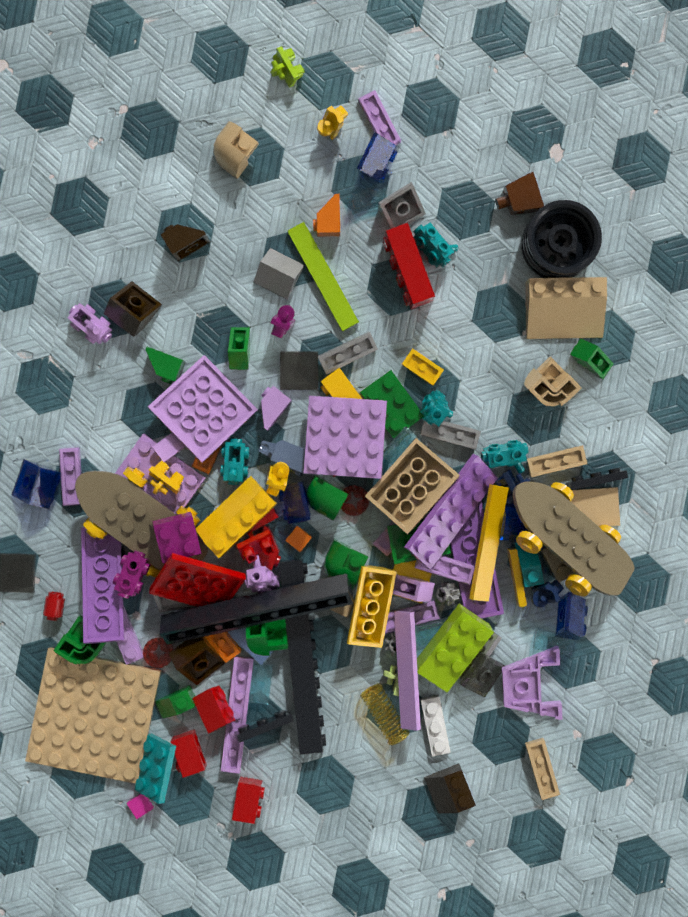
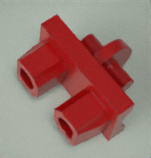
(256, 544)

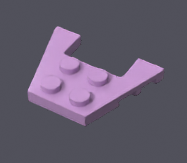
(523, 684)

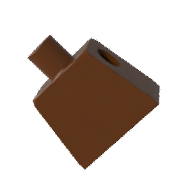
(521, 196)

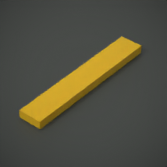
(488, 543)

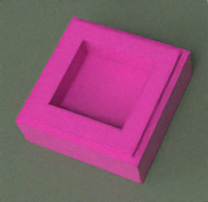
(140, 805)

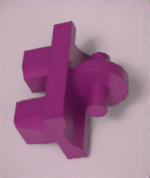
(283, 321)

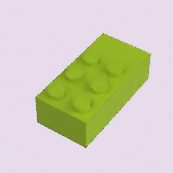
(453, 647)

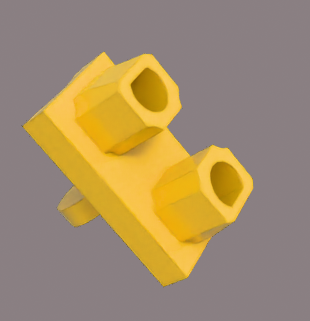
(332, 122)
(158, 473)
(277, 478)

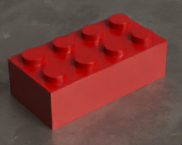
(408, 265)

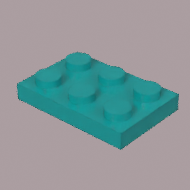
(155, 768)

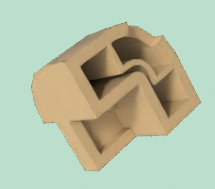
(233, 149)
(551, 384)

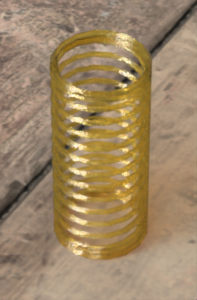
(377, 688)

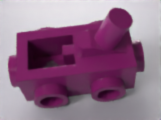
(129, 579)

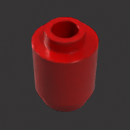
(54, 606)

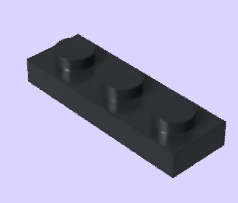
(597, 478)
(263, 725)

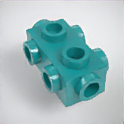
(433, 245)
(435, 408)
(506, 454)
(234, 466)

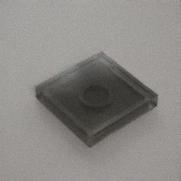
(299, 370)
(17, 572)
(482, 674)

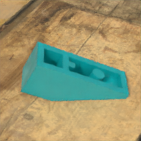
(530, 567)

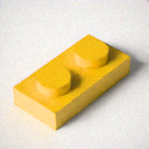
(422, 367)

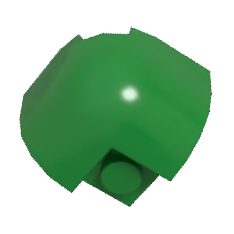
(325, 497)
(344, 560)
(267, 637)
(73, 648)

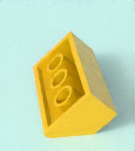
(235, 517)
(371, 606)

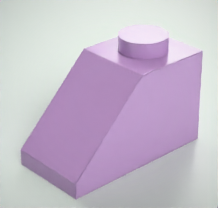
(273, 406)
(413, 588)

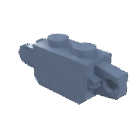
(285, 452)

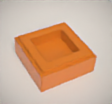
(298, 538)

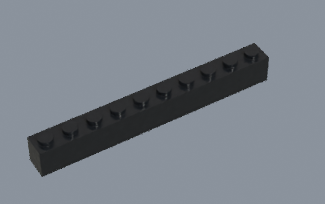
(256, 609)
(303, 667)

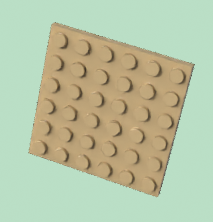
(93, 716)

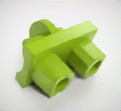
(283, 67)

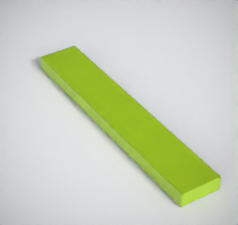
(323, 276)

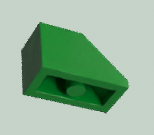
(239, 348)
(591, 358)
(165, 365)
(176, 702)

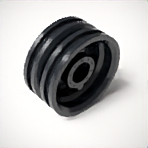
(582, 224)

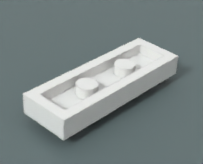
(435, 725)

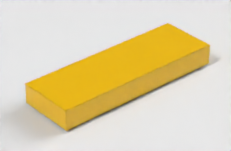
(516, 577)

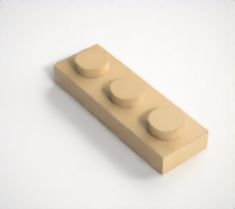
(556, 461)
(542, 768)

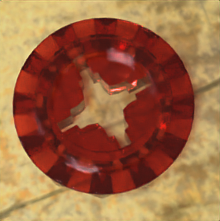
(362, 505)
(151, 657)

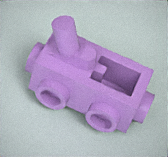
(96, 329)
(261, 578)

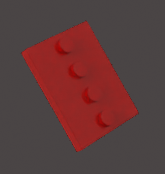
(195, 581)

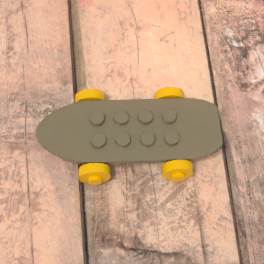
(126, 512)
(572, 538)

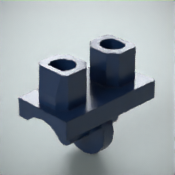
(509, 479)
(546, 593)

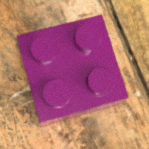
(176, 536)

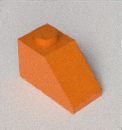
(328, 218)

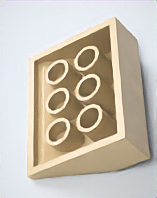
(565, 307)
(412, 486)

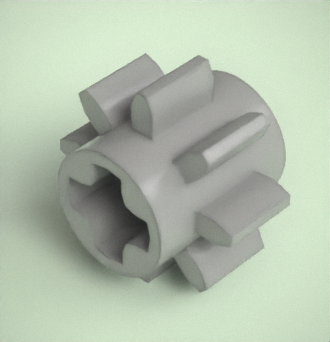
(448, 593)
(390, 646)

